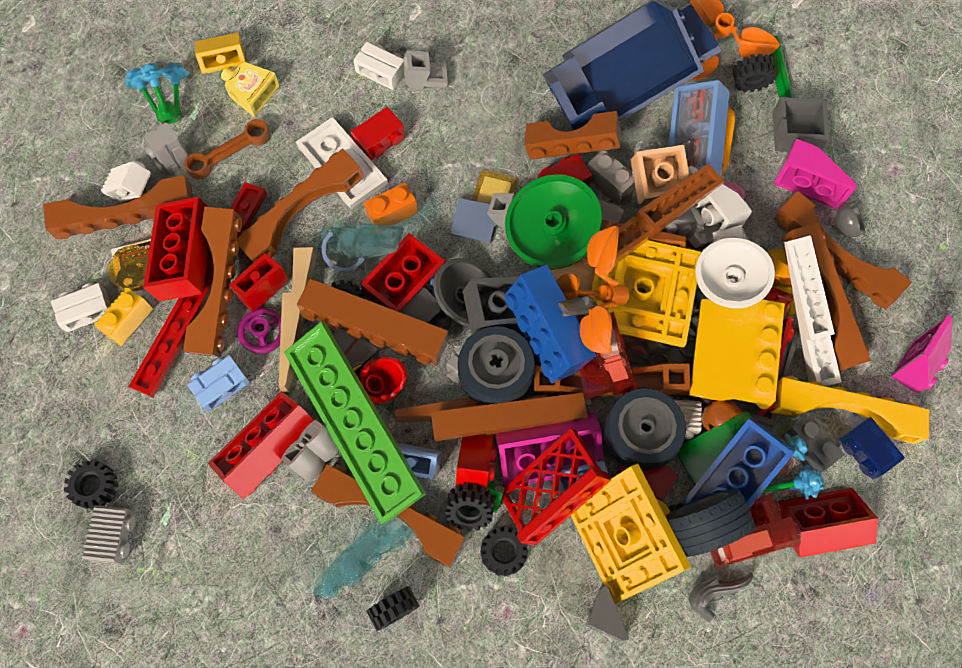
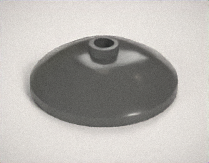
(450, 283)

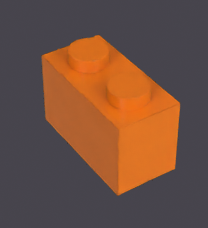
(391, 206)

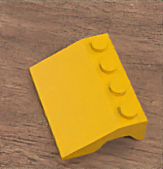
(738, 352)

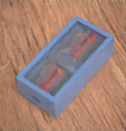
(700, 123)

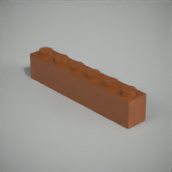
(373, 322)

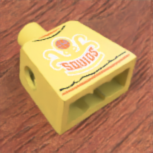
(250, 86)

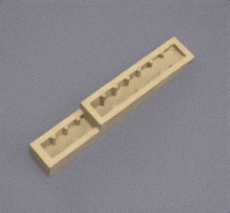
(291, 318)

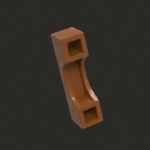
(599, 134)

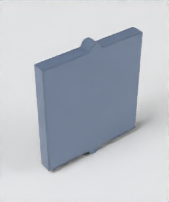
(472, 221)

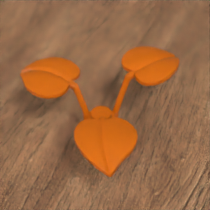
(752, 39)
(597, 326)

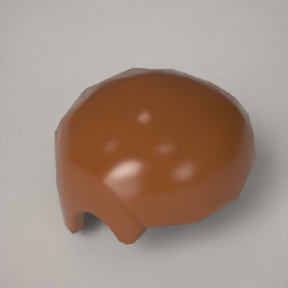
(718, 413)

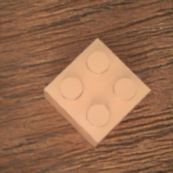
(658, 171)

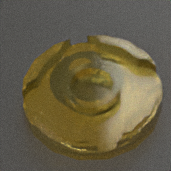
(129, 267)

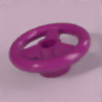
(256, 322)

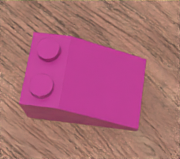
(814, 175)
(925, 357)

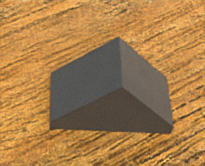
(605, 616)

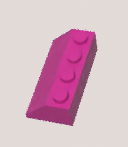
(521, 447)

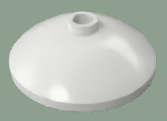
(736, 260)

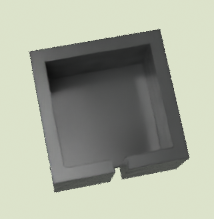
(801, 120)

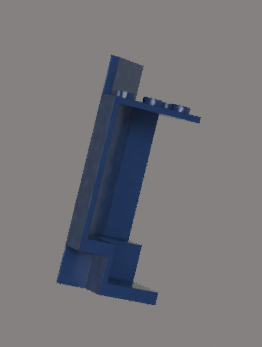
(631, 62)

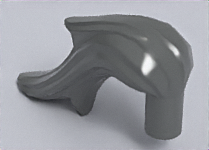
(577, 307)
(711, 588)

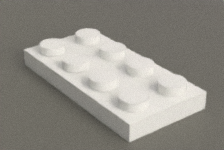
(331, 138)

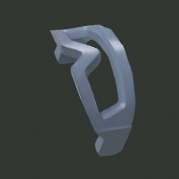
(330, 264)

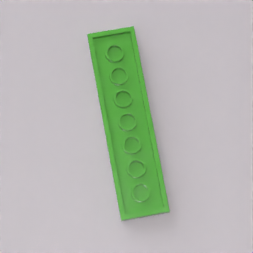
(354, 424)

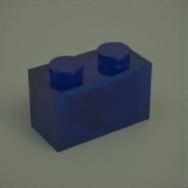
(871, 448)

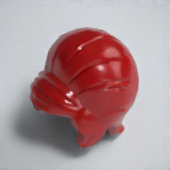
(383, 378)

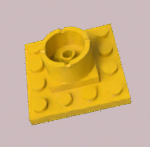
(660, 292)
(629, 535)

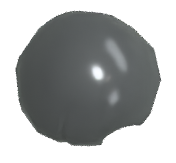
(849, 220)

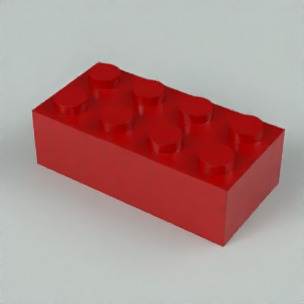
(177, 251)

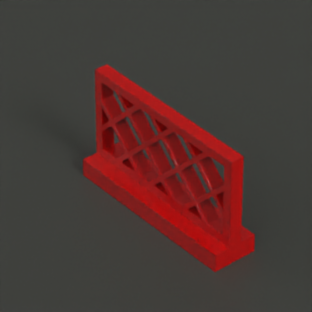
(567, 502)

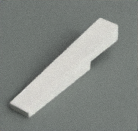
(812, 312)

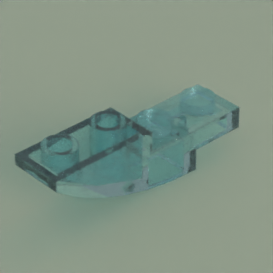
(362, 241)
(348, 566)

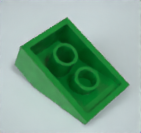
(704, 449)

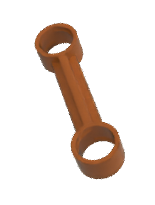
(227, 149)

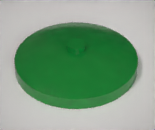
(553, 221)

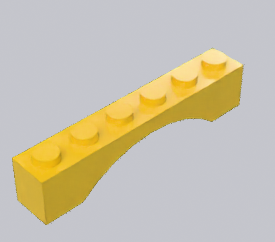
(899, 421)

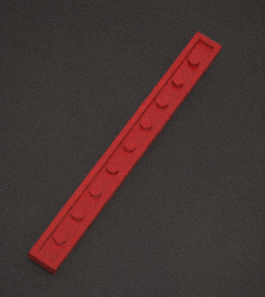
(186, 309)

